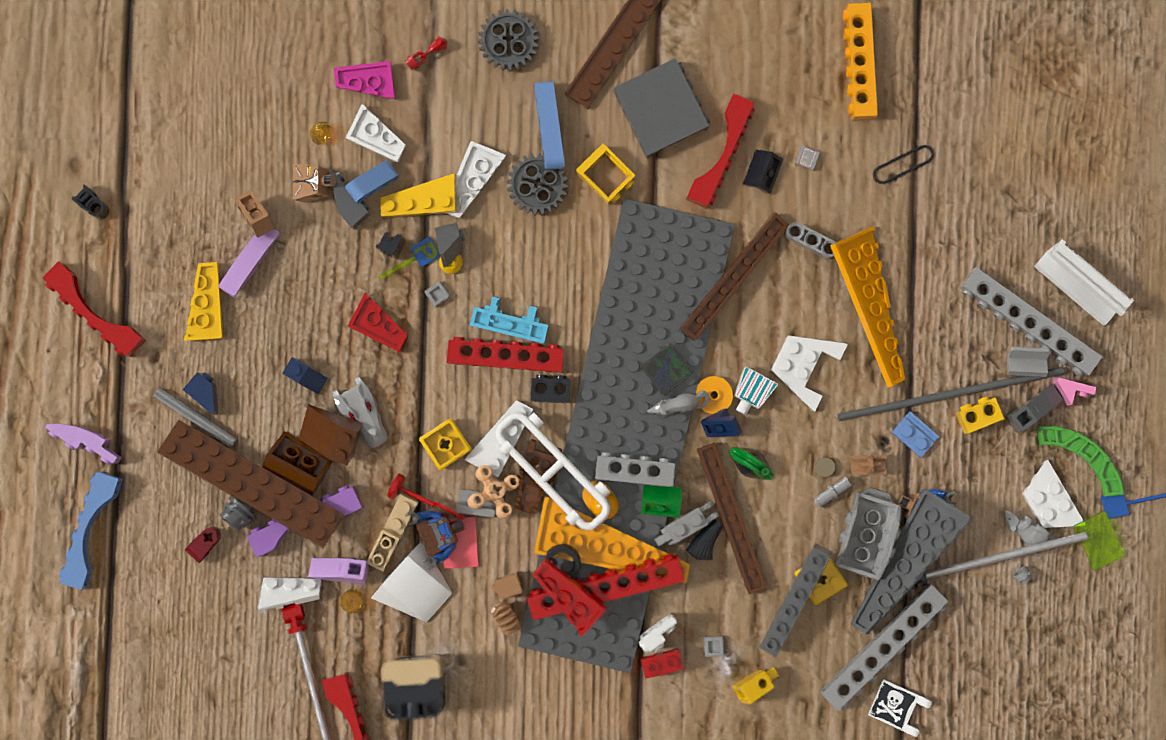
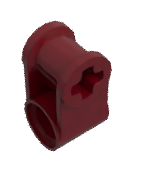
(201, 545)

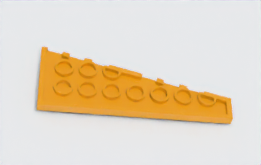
(863, 277)
(596, 547)

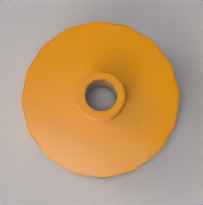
(723, 390)

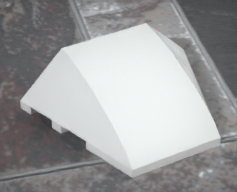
(415, 588)

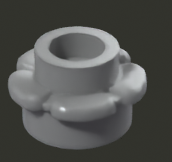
(1022, 575)

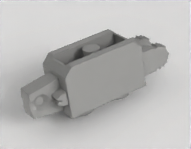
(685, 525)

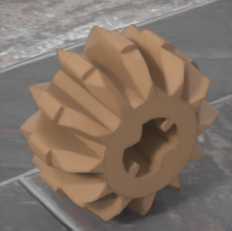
(505, 618)

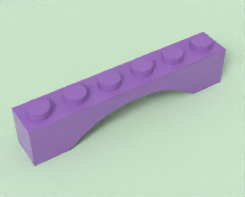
(269, 538)

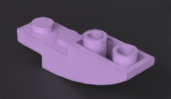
(78, 437)

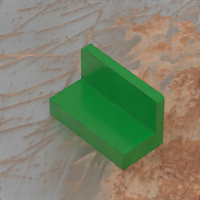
(661, 500)

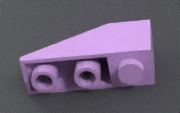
(339, 570)

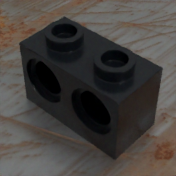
(550, 395)

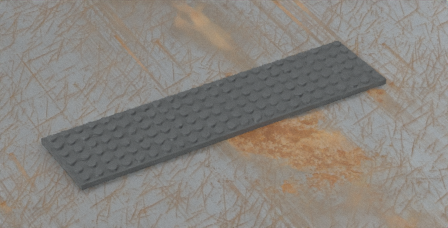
(653, 282)

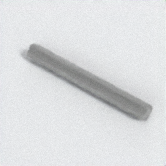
(195, 417)

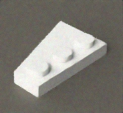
(375, 136)
(284, 591)

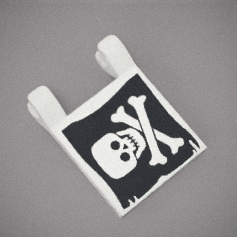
(895, 706)

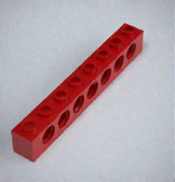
(674, 574)

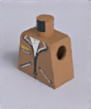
(311, 182)

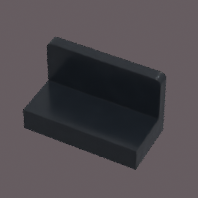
(763, 170)

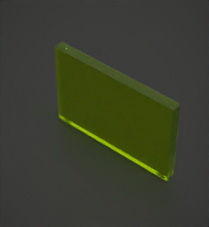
(1102, 544)

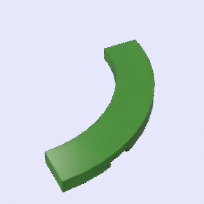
(1088, 451)

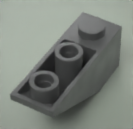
(352, 212)
(1034, 409)

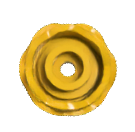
(454, 267)

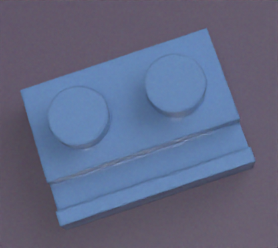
(915, 434)

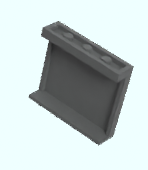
(661, 107)

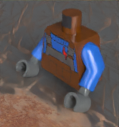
(437, 534)

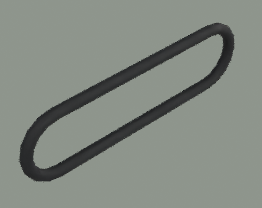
(899, 157)

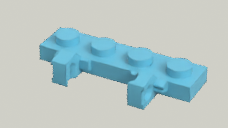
(494, 320)

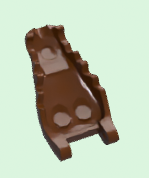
(529, 490)

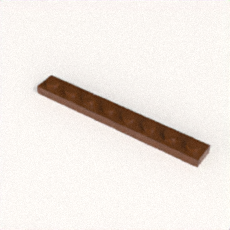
(734, 276)
(731, 518)

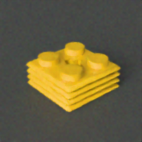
(433, 440)
(832, 583)

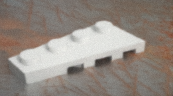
(488, 451)

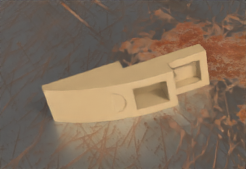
(392, 532)

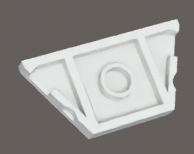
(1050, 499)

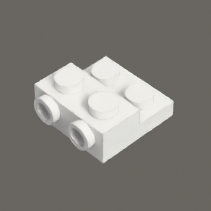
(652, 638)

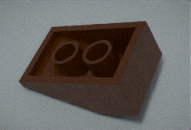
(330, 434)

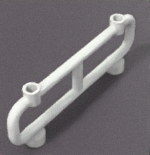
(599, 492)

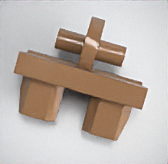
(868, 465)

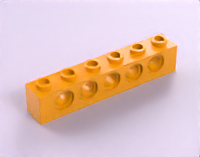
(862, 13)

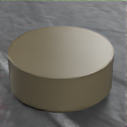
(825, 467)

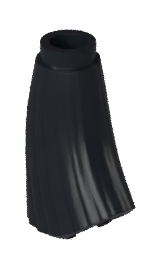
(702, 545)

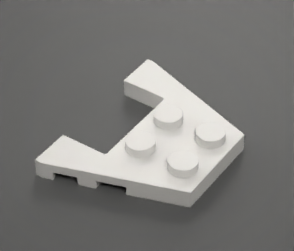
(797, 362)

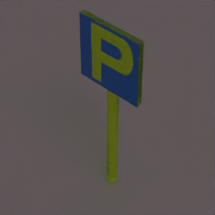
(424, 253)

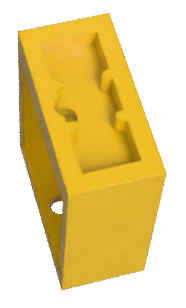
(595, 157)

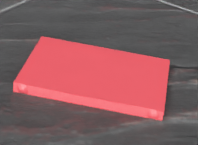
(466, 547)

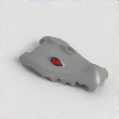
(362, 406)

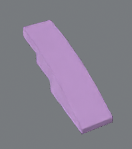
(247, 262)

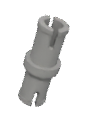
(832, 492)

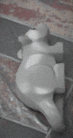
(681, 403)
(1029, 533)

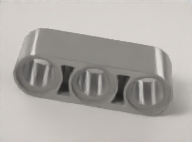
(801, 240)

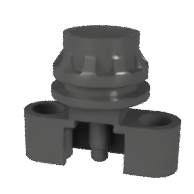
(237, 514)

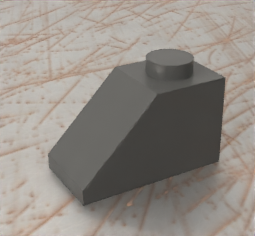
(449, 242)

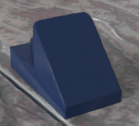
(721, 425)

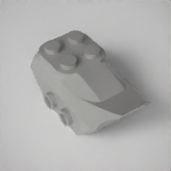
(869, 534)

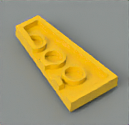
(424, 199)
(206, 308)

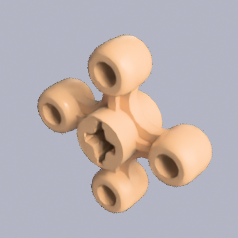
(496, 498)

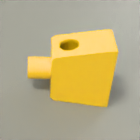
(748, 688)

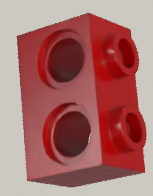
(661, 663)

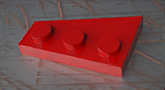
(377, 325)

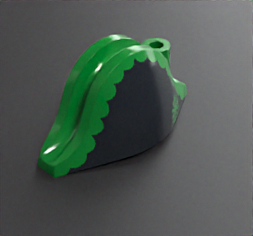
(751, 463)

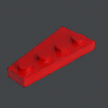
(576, 602)

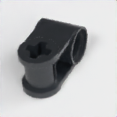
(89, 201)

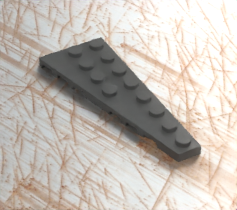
(921, 542)

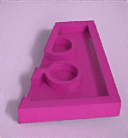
(368, 79)

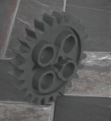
(525, 39)
(531, 200)

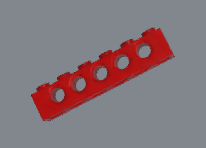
(455, 355)

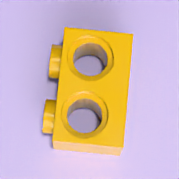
(980, 418)

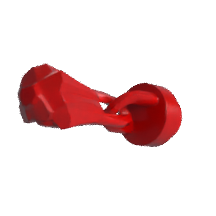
(438, 45)

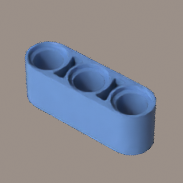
(372, 181)

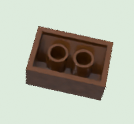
(297, 463)

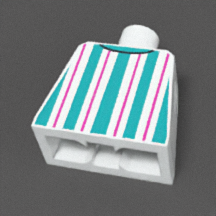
(752, 390)

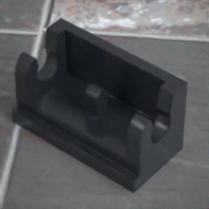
(391, 247)

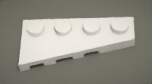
(474, 173)

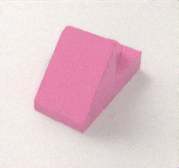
(1068, 388)

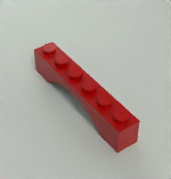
(704, 186)
(65, 282)
(340, 693)

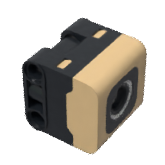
(414, 687)

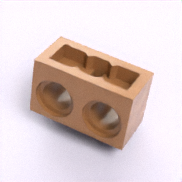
(254, 213)
(507, 586)

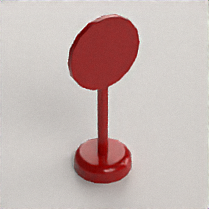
(397, 486)

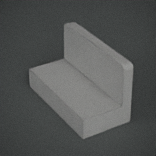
(1028, 361)
(488, 508)

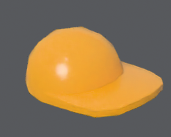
(595, 507)

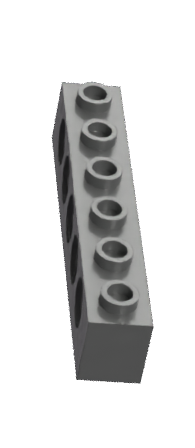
(795, 599)

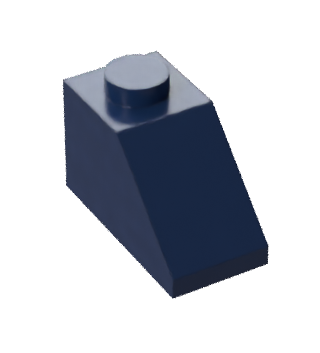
(305, 375)
(203, 391)

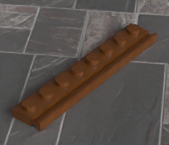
(610, 50)

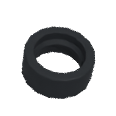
(560, 548)

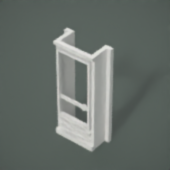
(1083, 283)

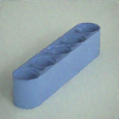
(549, 125)

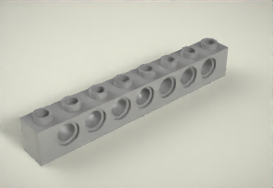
(1088, 357)
(872, 649)

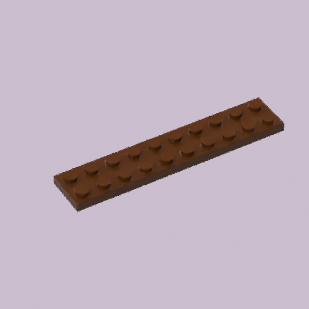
(250, 484)

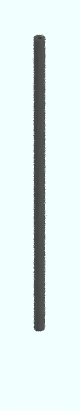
(946, 394)

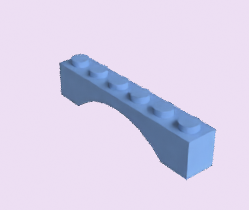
(78, 566)

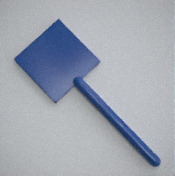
(1117, 505)

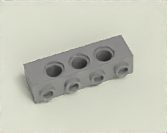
(664, 478)

